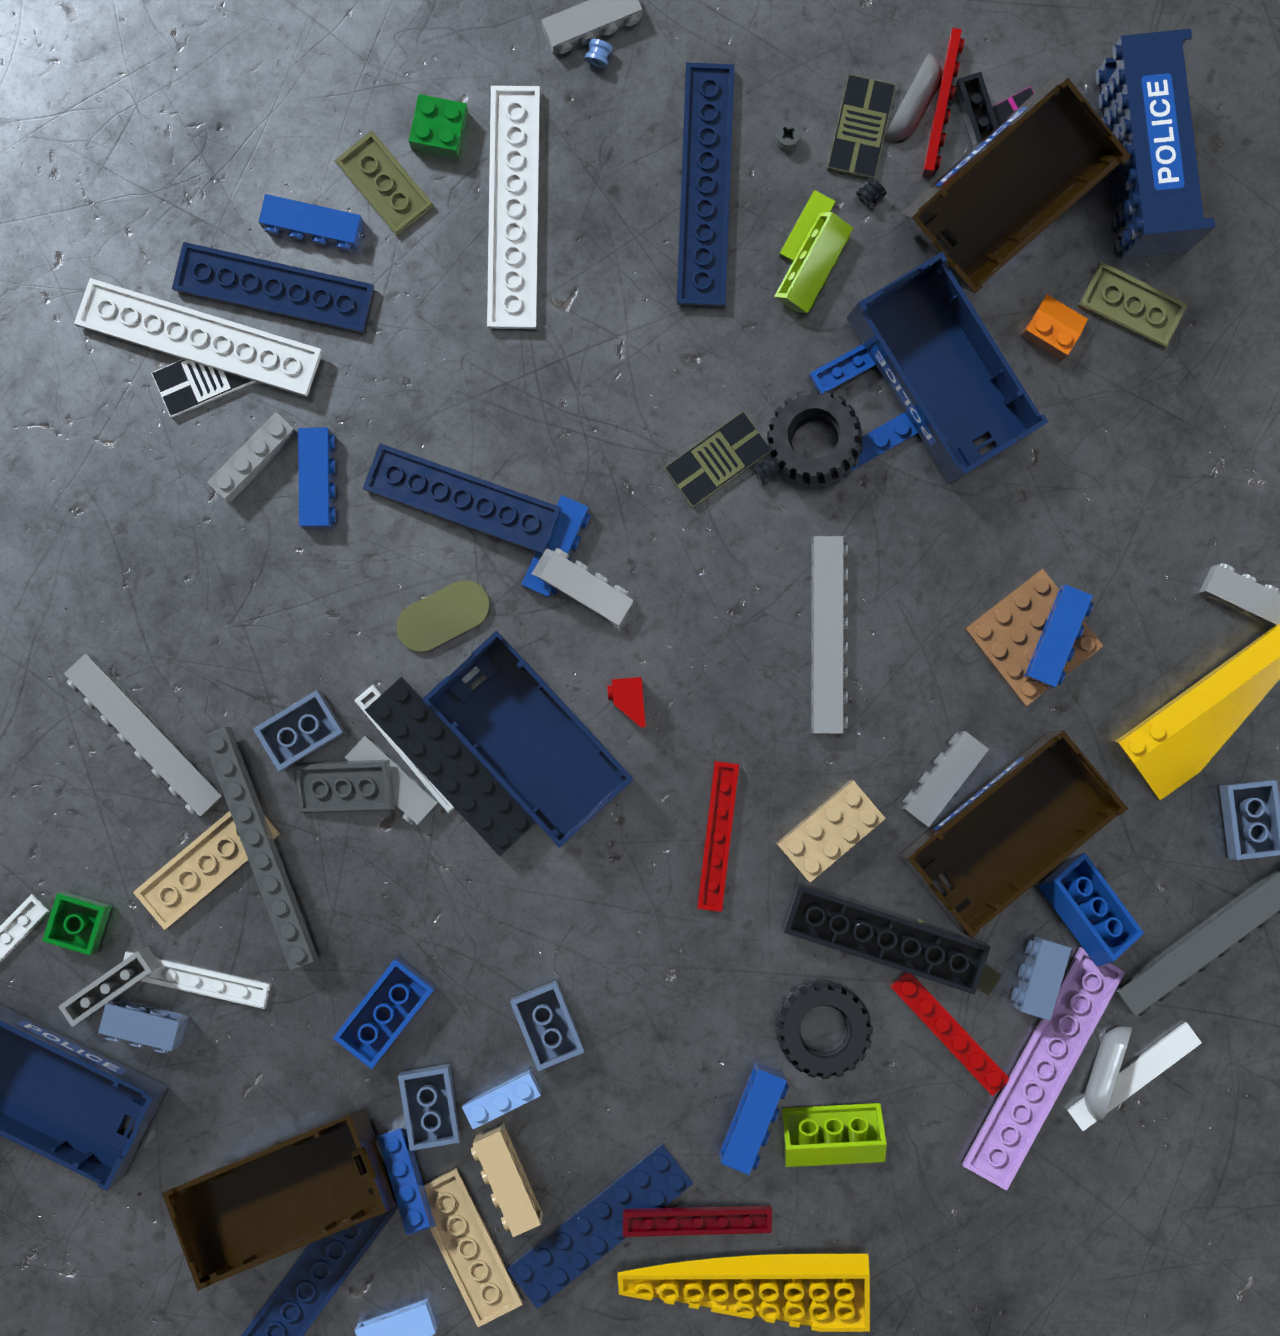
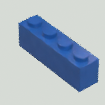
(311, 222)
(315, 477)
(565, 537)
(1059, 636)
(406, 1182)

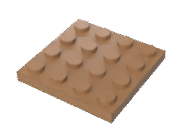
(1012, 630)

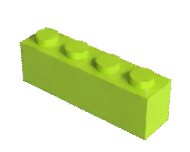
(814, 262)

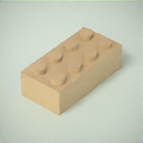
(830, 831)
(507, 1179)

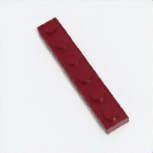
(696, 1221)

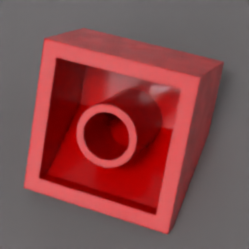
(628, 698)

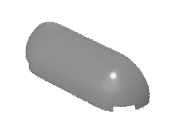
(915, 101)
(1106, 1071)

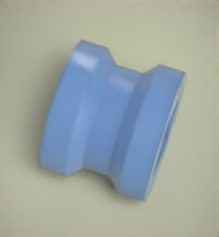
(598, 53)

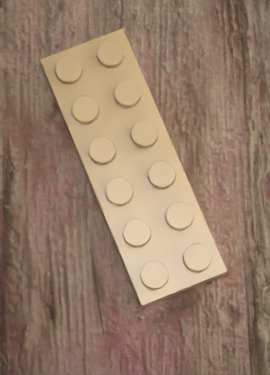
(195, 872)
(470, 1250)

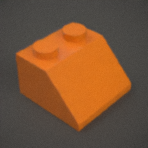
(1054, 327)

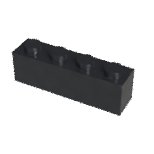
(976, 106)

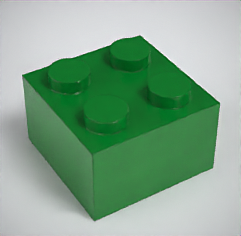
(438, 126)
(77, 923)

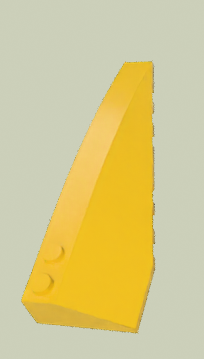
(1195, 725)
(799, 1289)

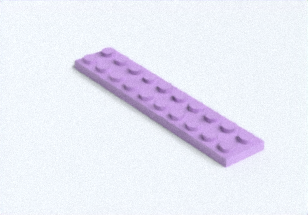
(1042, 1071)

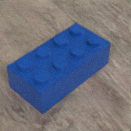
(1091, 909)
(384, 1012)
(753, 1118)

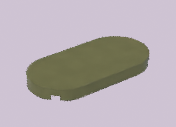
(442, 616)

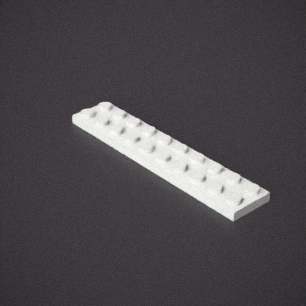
(513, 207)
(198, 337)

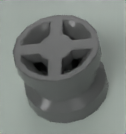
(787, 141)

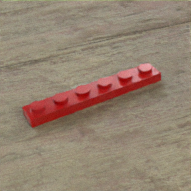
(946, 93)
(718, 836)
(950, 1033)

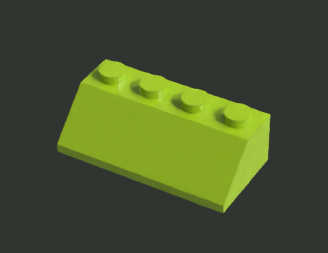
(833, 1135)

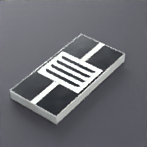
(191, 385)

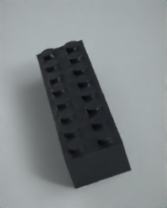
(450, 766)
(886, 938)

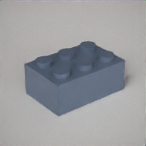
(299, 730)
(1251, 819)
(1040, 977)
(143, 1025)
(547, 1025)
(430, 1107)

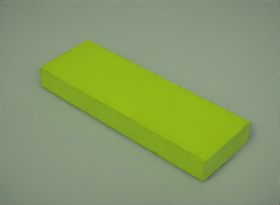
(815, 205)

